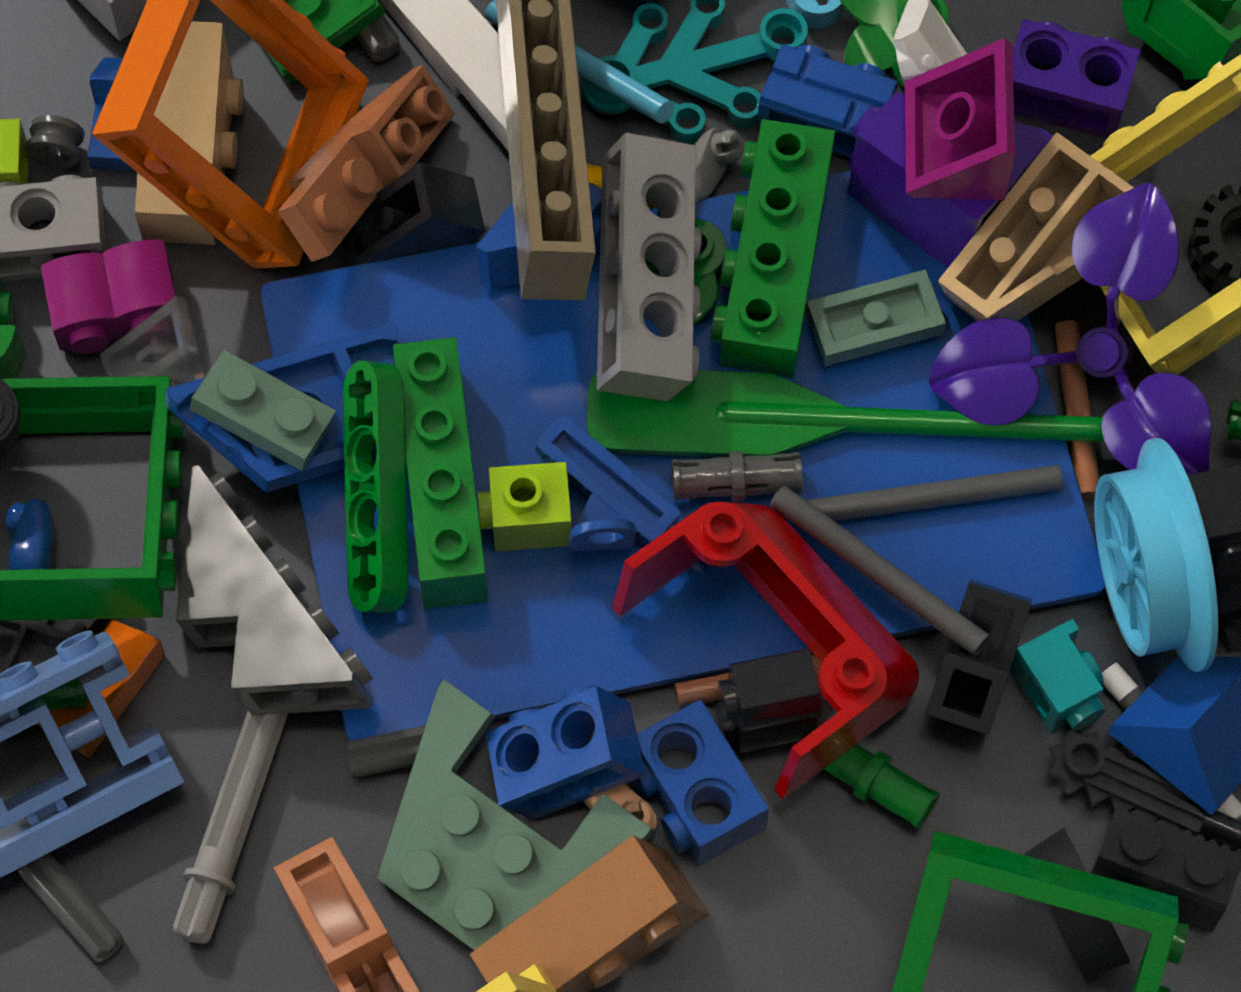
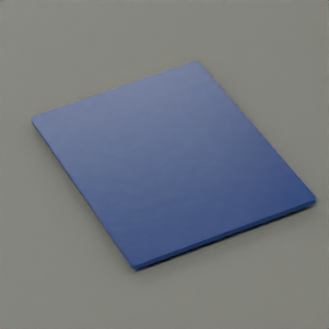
(552, 608)

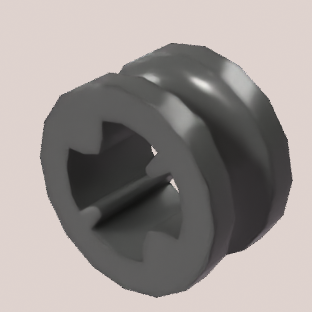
(54, 141)

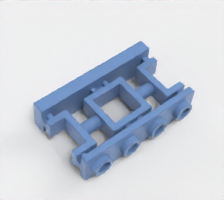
(64, 804)

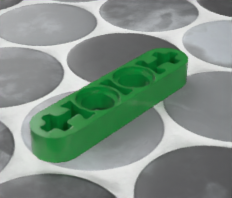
(380, 557)

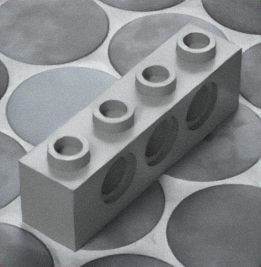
(76, 225)
(629, 355)

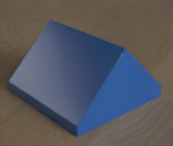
(1190, 729)

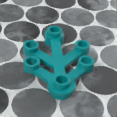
(688, 68)

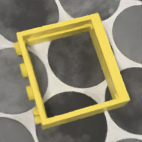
(1133, 151)

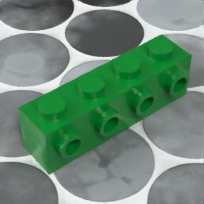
(775, 248)

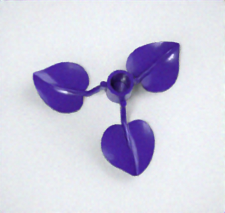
(1133, 250)

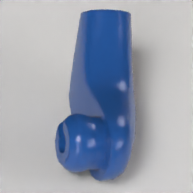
(33, 535)

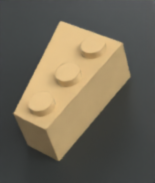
(198, 109)
(1026, 243)

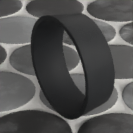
(1089, 937)

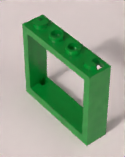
(99, 407)
(1045, 883)

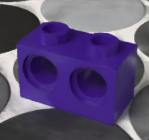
(1065, 92)

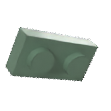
(875, 317)
(262, 410)

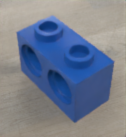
(566, 764)
(712, 777)

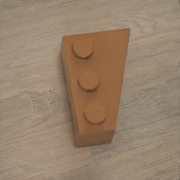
(598, 920)

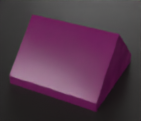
(962, 127)

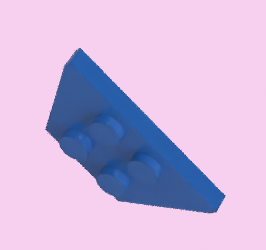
(317, 373)

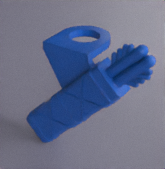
(618, 501)

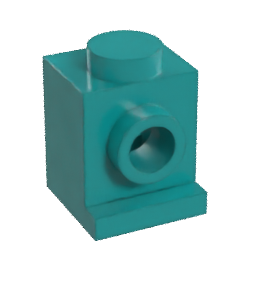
(1060, 679)

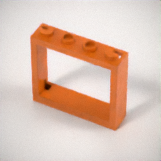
(179, 171)

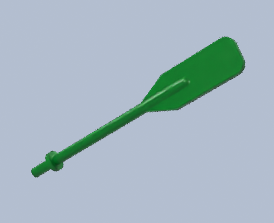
(775, 417)

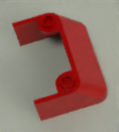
(862, 666)

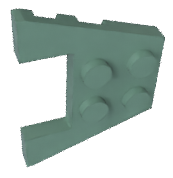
(468, 856)

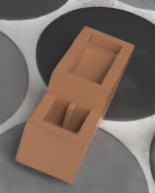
(342, 922)

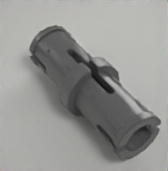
(736, 476)

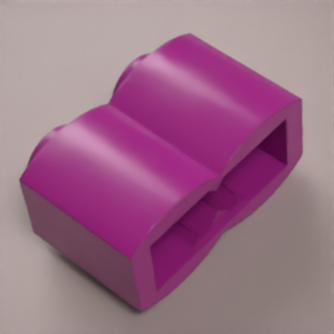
(106, 294)

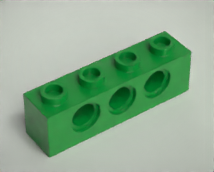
(441, 474)

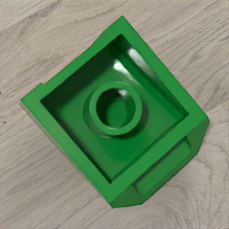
(1187, 32)

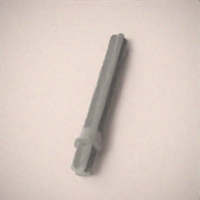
(227, 828)

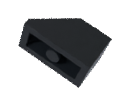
(416, 215)

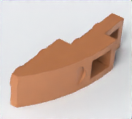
(362, 160)

